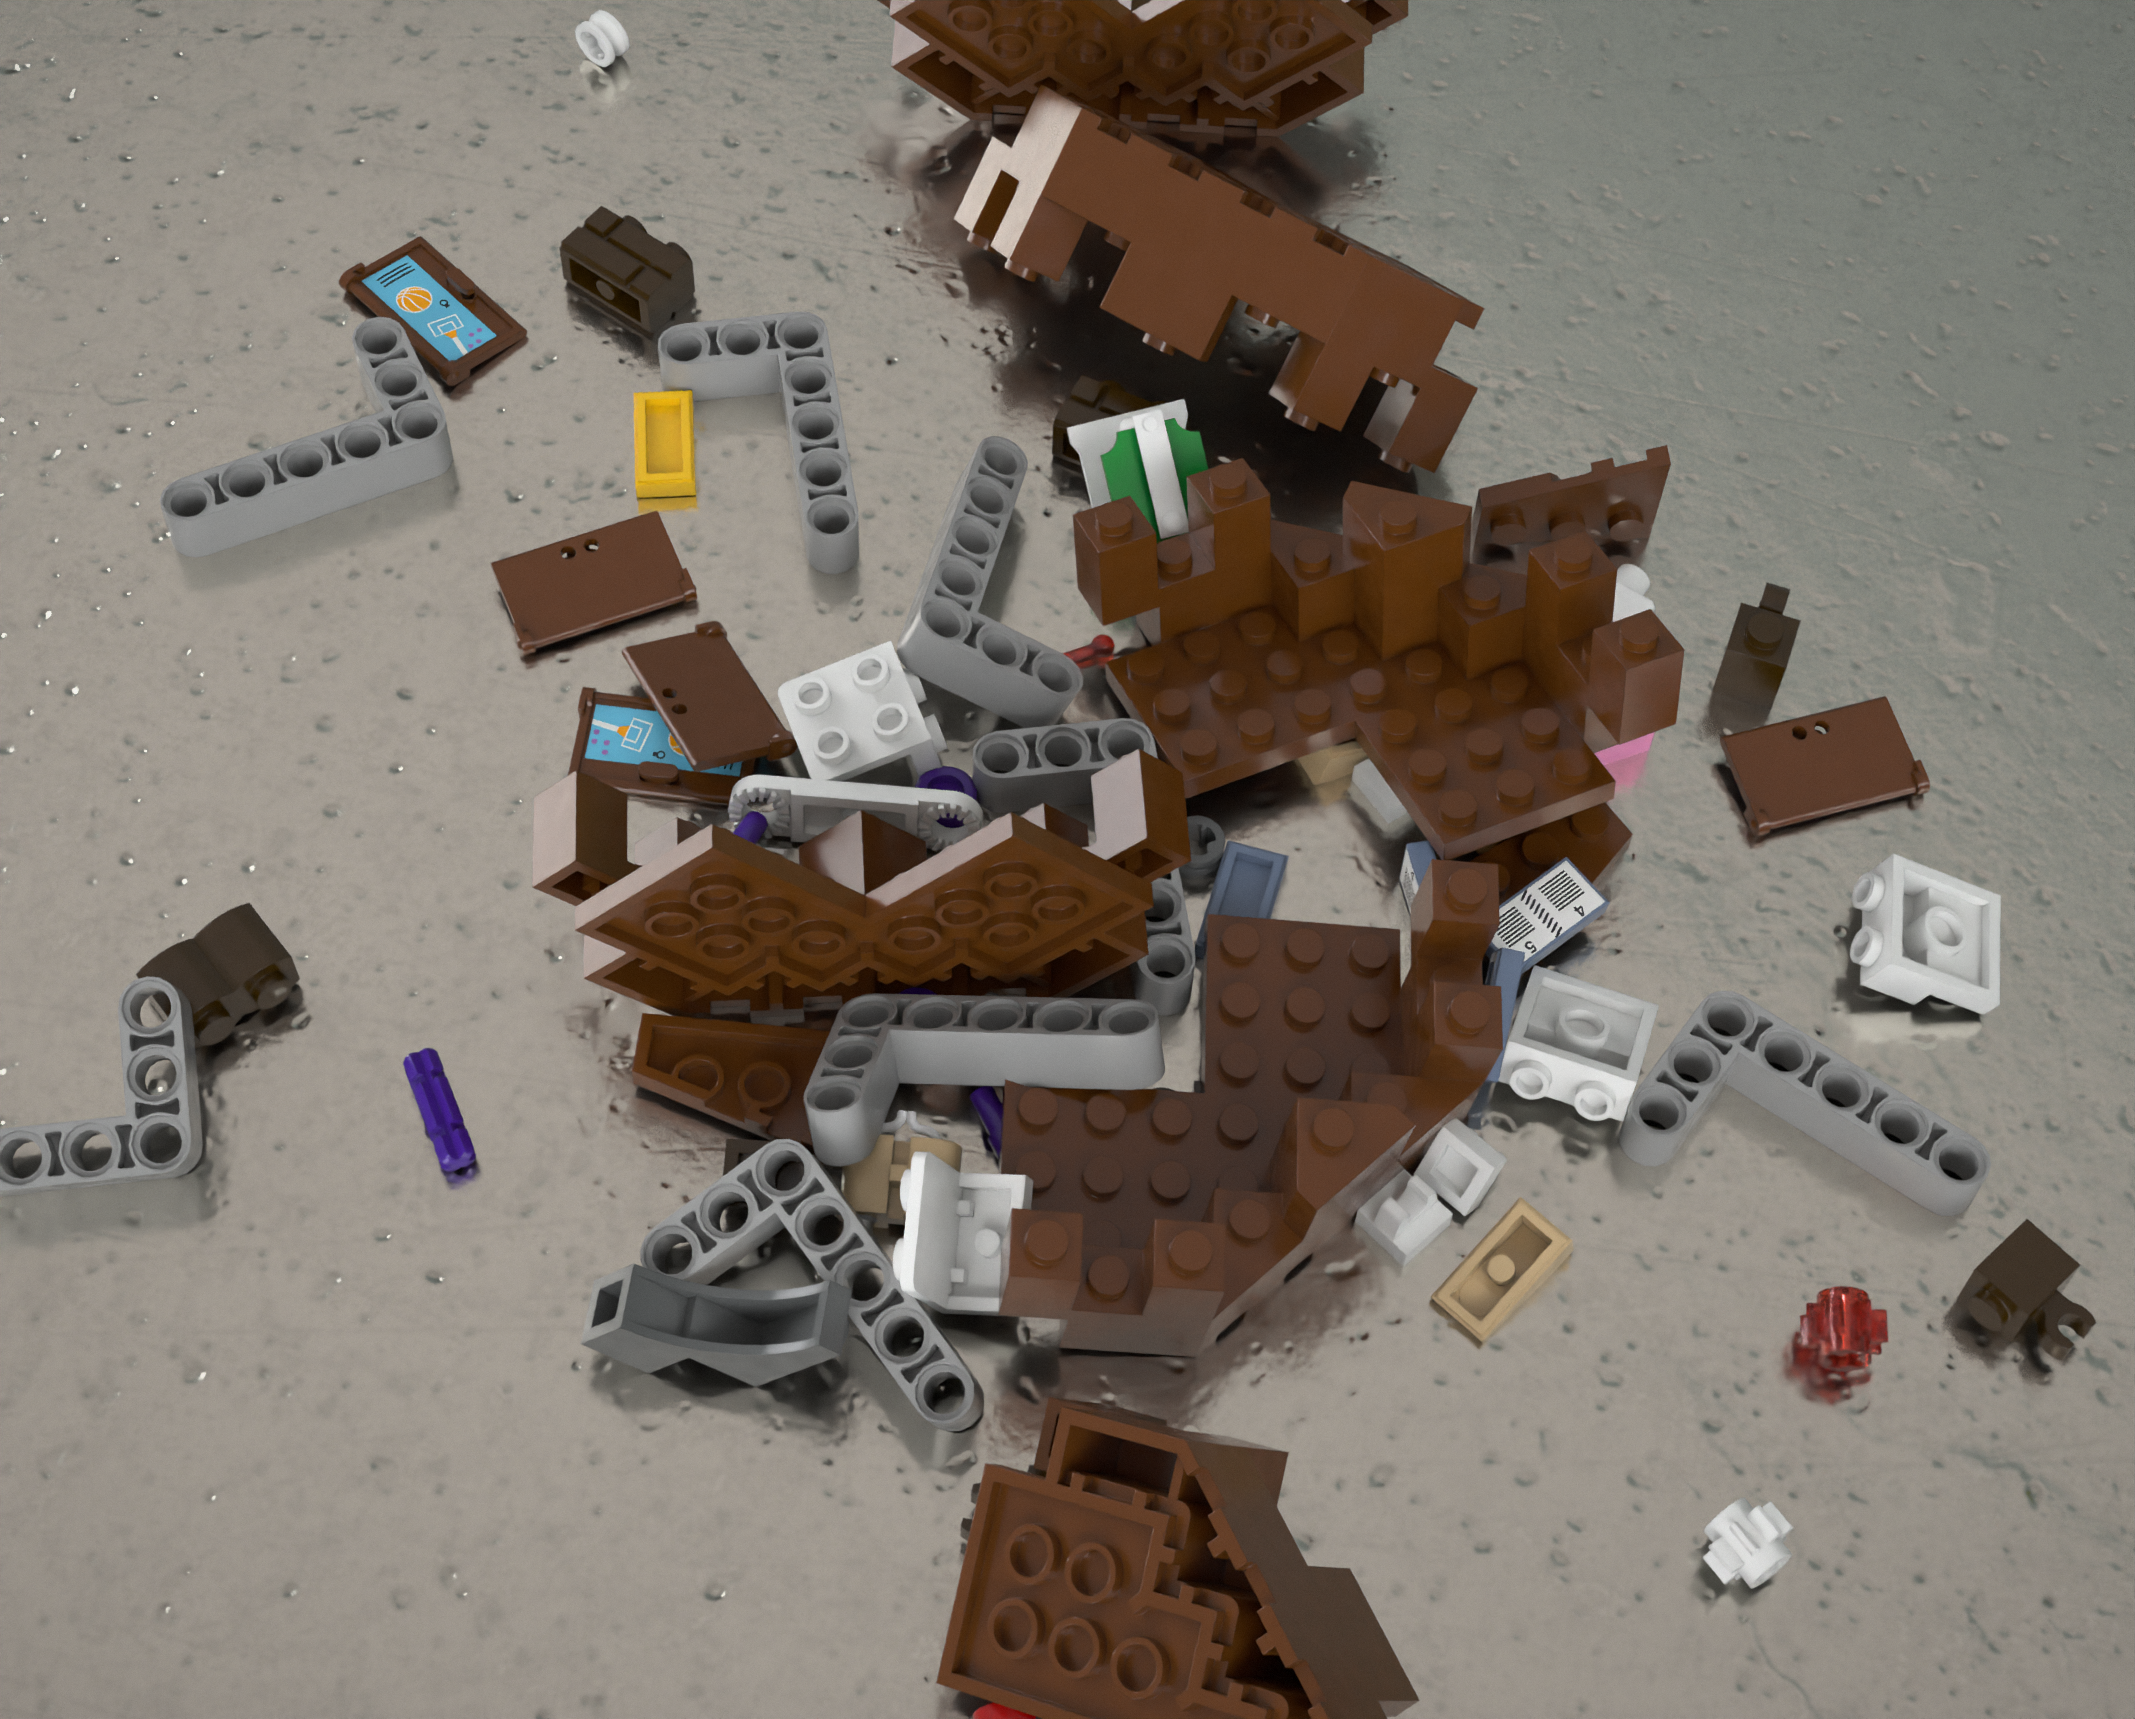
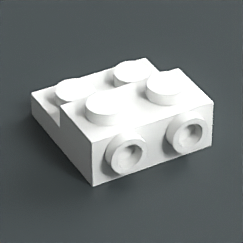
(1927, 936)
(1577, 1044)

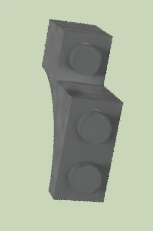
(743, 1333)

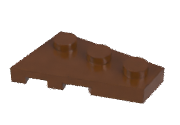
(1605, 503)
(1588, 838)
(732, 1070)

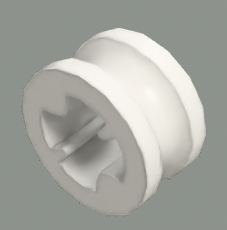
(602, 38)

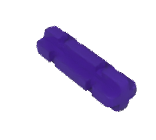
(439, 1109)

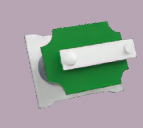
(1144, 458)

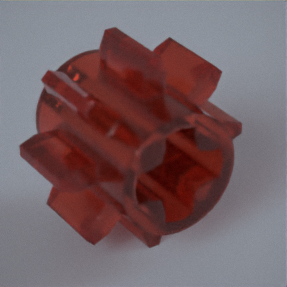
(1844, 1328)

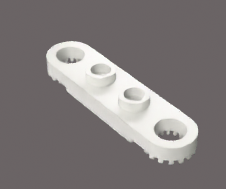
(815, 805)

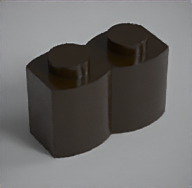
(224, 973)

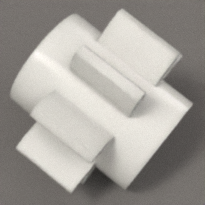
(1747, 1542)

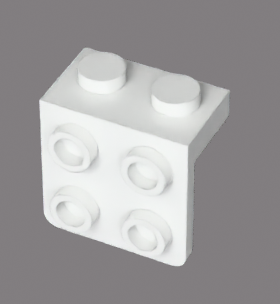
(861, 716)
(955, 1234)

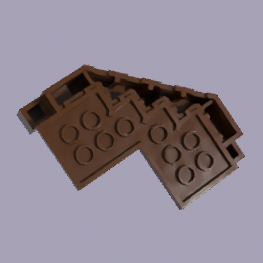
(1144, 58)
(1204, 243)
(1449, 673)
(864, 910)
(1316, 1091)
(1156, 1586)

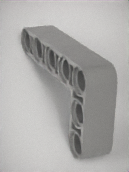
(789, 357)
(326, 470)
(946, 634)
(1035, 779)
(969, 1042)
(1800, 1100)
(145, 1113)
(840, 1262)

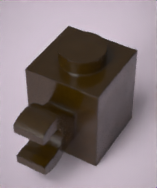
(1758, 650)
(2025, 1284)

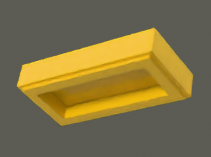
(664, 444)

